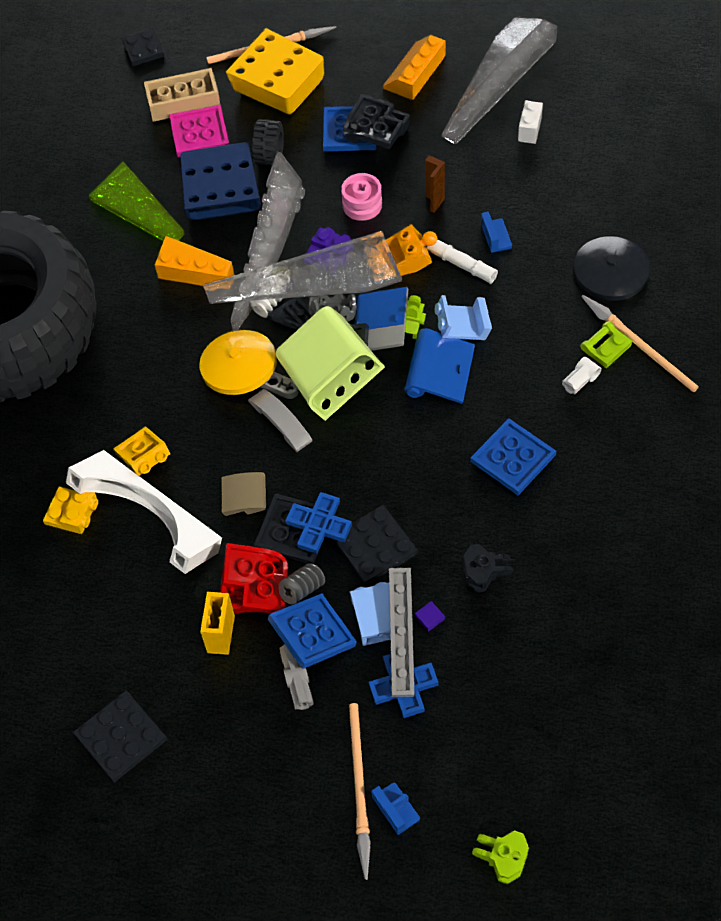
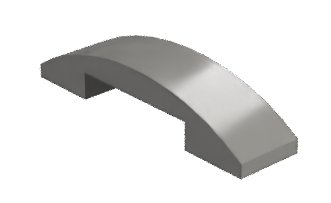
(282, 419)

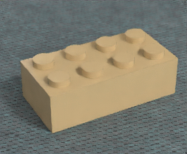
(181, 93)

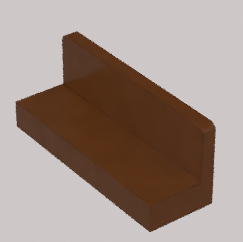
(434, 182)

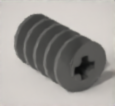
(301, 583)

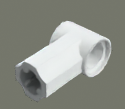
(584, 371)

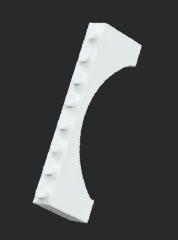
(191, 538)

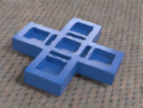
(318, 522)
(423, 679)

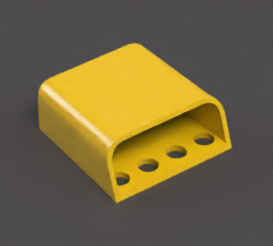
(280, 74)

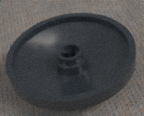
(611, 268)

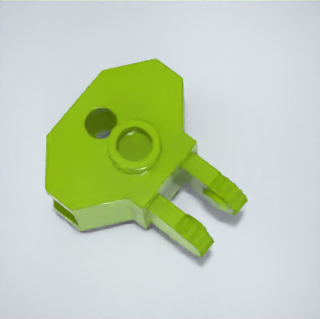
(414, 315)
(502, 855)

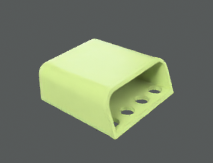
(325, 357)

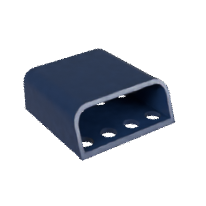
(219, 181)

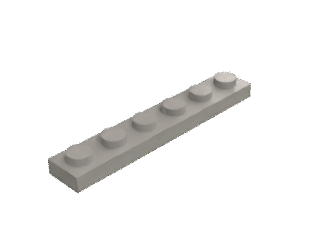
(401, 632)

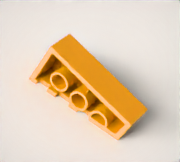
(189, 264)

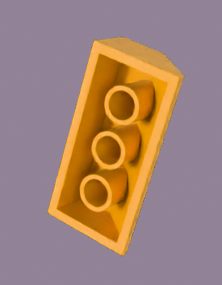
(416, 67)

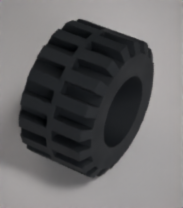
(267, 141)

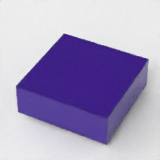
(429, 616)

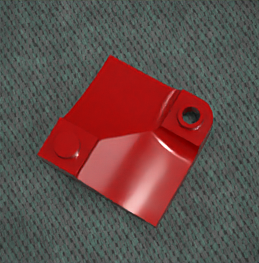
(253, 579)

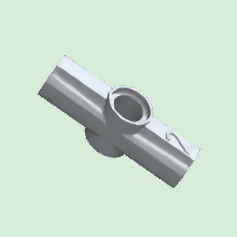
(296, 680)

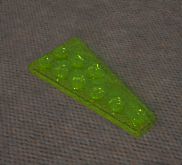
(132, 201)

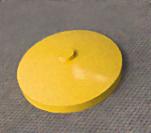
(238, 362)

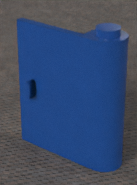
(436, 366)

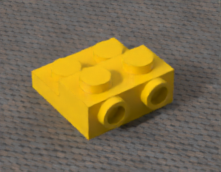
(142, 451)
(71, 510)

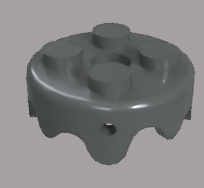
(344, 306)

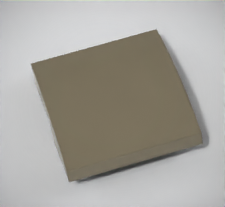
(243, 493)

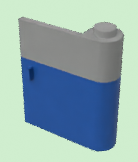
(385, 315)

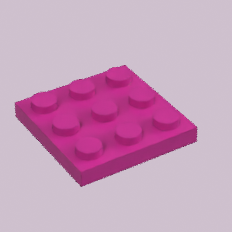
(198, 129)

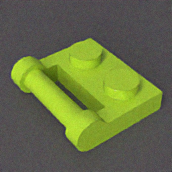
(610, 349)

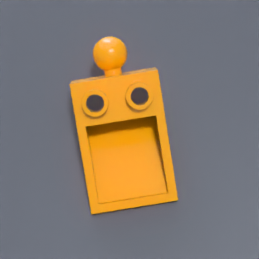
(407, 240)

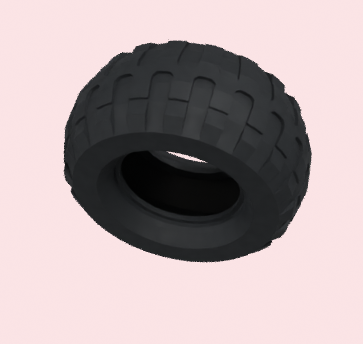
(61, 316)

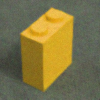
(217, 623)

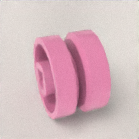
(361, 196)

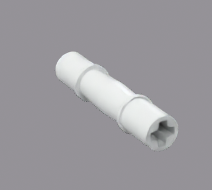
(463, 261)

